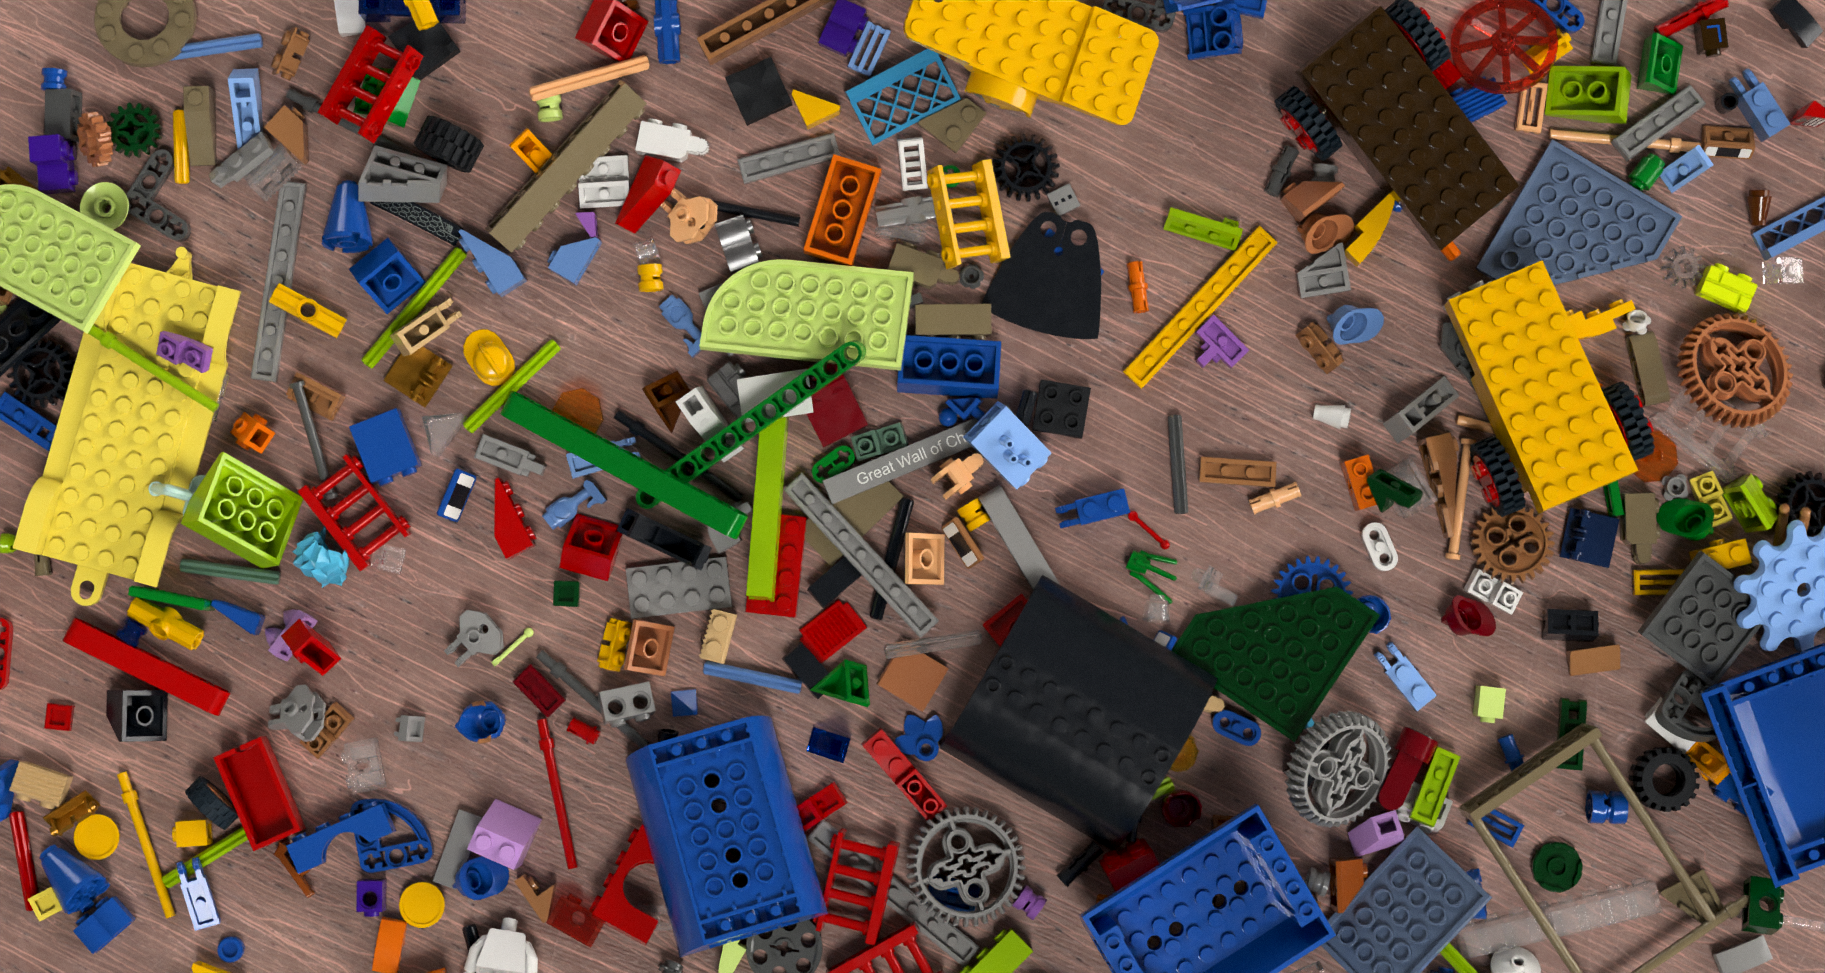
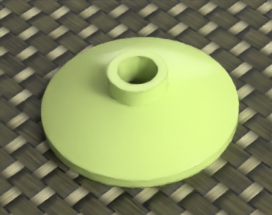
(101, 195)

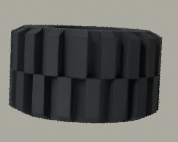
(448, 144)
(1684, 785)

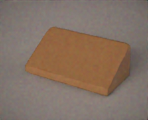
(1593, 659)

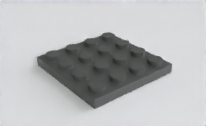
(1698, 620)

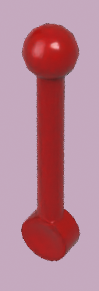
(1133, 516)

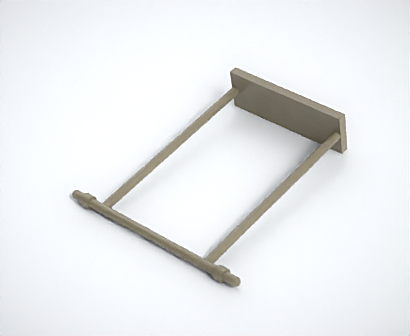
(1538, 767)

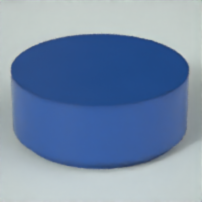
(231, 949)

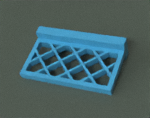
(893, 75)

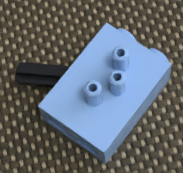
(1008, 442)

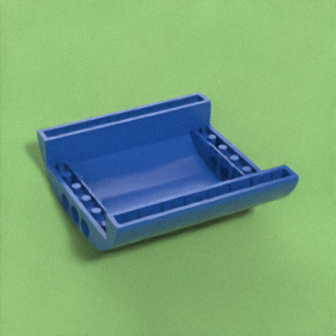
(1775, 738)

